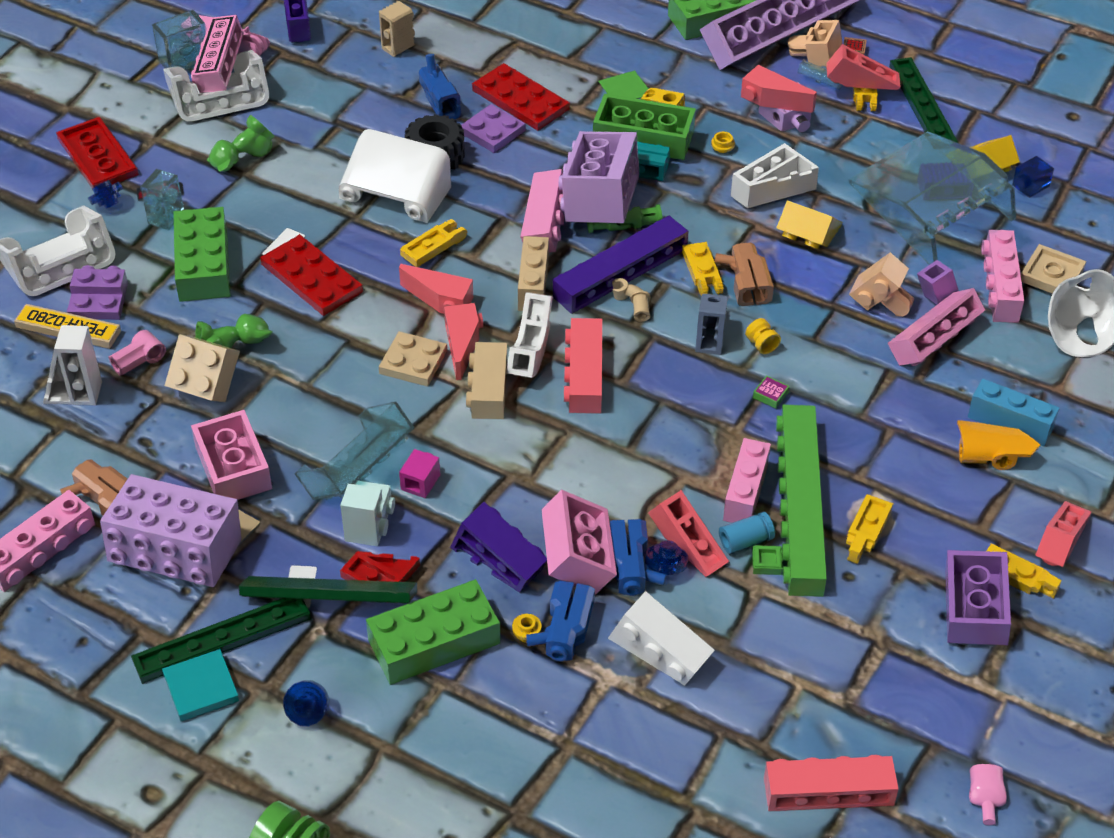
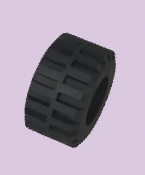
(439, 132)

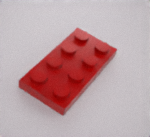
(520, 96)
(311, 274)

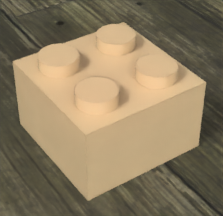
(202, 368)

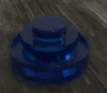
(106, 194)
(666, 558)
(306, 703)

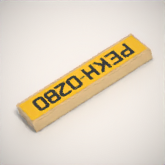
(49, 322)

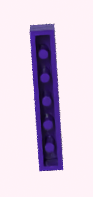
(623, 260)

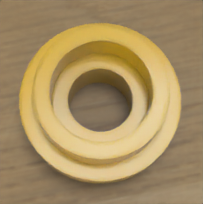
(723, 142)
(526, 619)

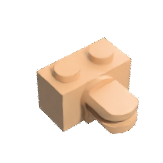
(819, 42)
(883, 285)

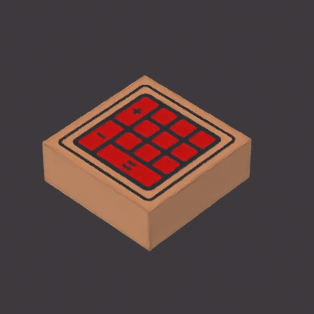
(856, 44)

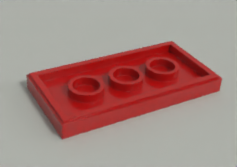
(97, 153)

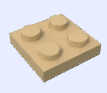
(1050, 268)
(413, 358)

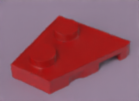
(379, 567)

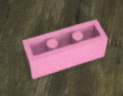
(746, 480)

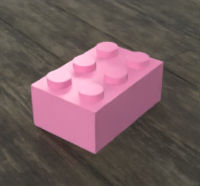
(232, 456)
(578, 541)

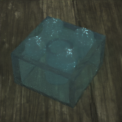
(179, 39)

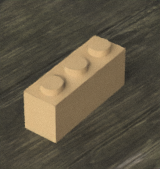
(533, 267)
(487, 380)

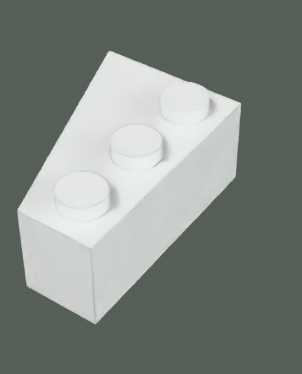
(774, 177)
(73, 369)
(661, 639)

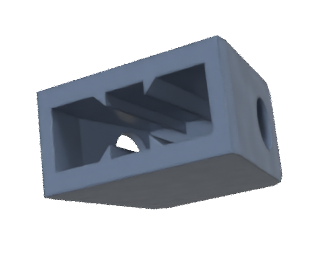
(711, 315)

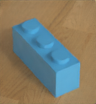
(1012, 409)

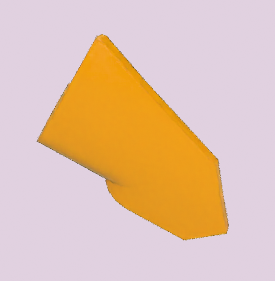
(993, 443)

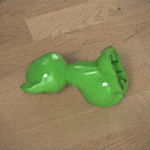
(254, 140)
(248, 329)

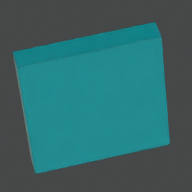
(200, 685)

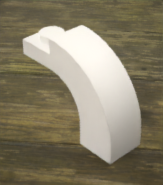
(530, 345)

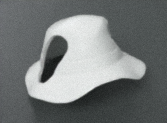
(1073, 304)

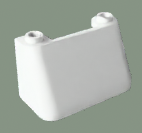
(245, 90)
(398, 171)
(55, 260)

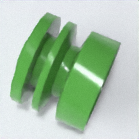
(286, 822)

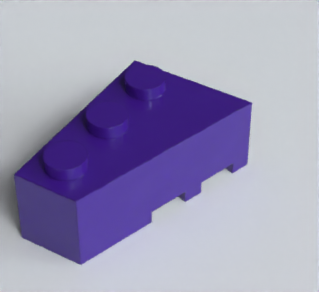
(499, 547)

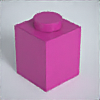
(419, 473)

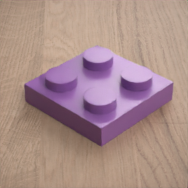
(493, 128)

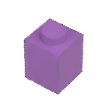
(937, 282)

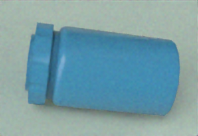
(746, 532)

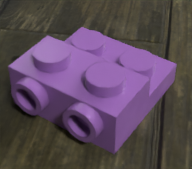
(98, 292)

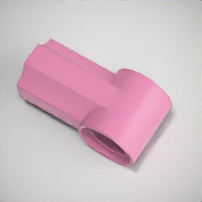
(142, 348)

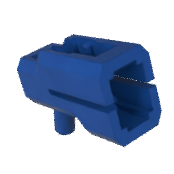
(439, 89)
(630, 568)
(569, 620)

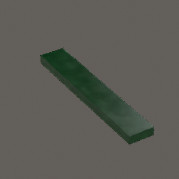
(921, 99)
(328, 589)
(222, 635)

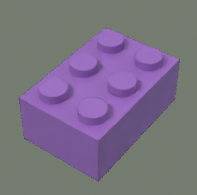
(977, 597)

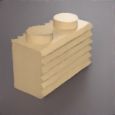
(396, 28)

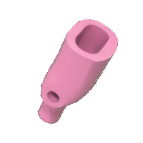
(987, 790)

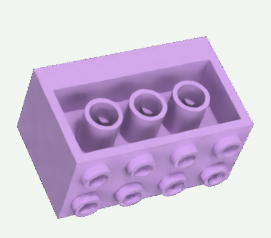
(600, 177)

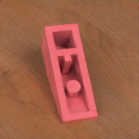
(860, 71)
(776, 91)
(435, 287)
(462, 330)
(683, 526)
(1062, 534)

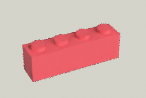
(585, 365)
(830, 783)

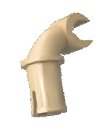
(638, 297)

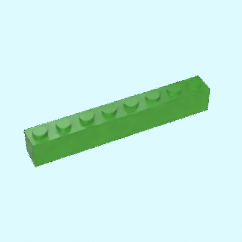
(801, 501)

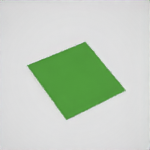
(625, 85)

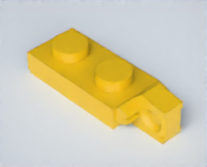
(867, 526)
(1028, 576)

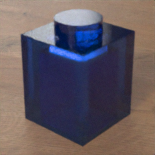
(1033, 176)

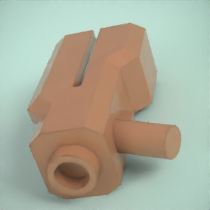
(750, 274)
(97, 483)

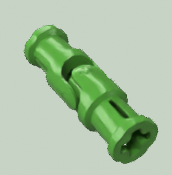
(635, 217)

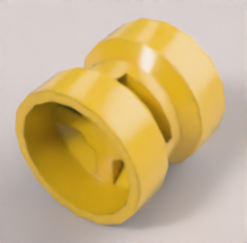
(761, 334)

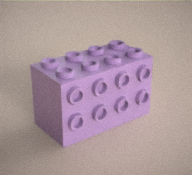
(171, 530)

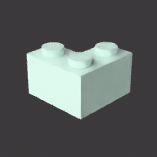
(366, 512)

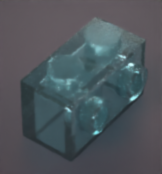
(161, 197)

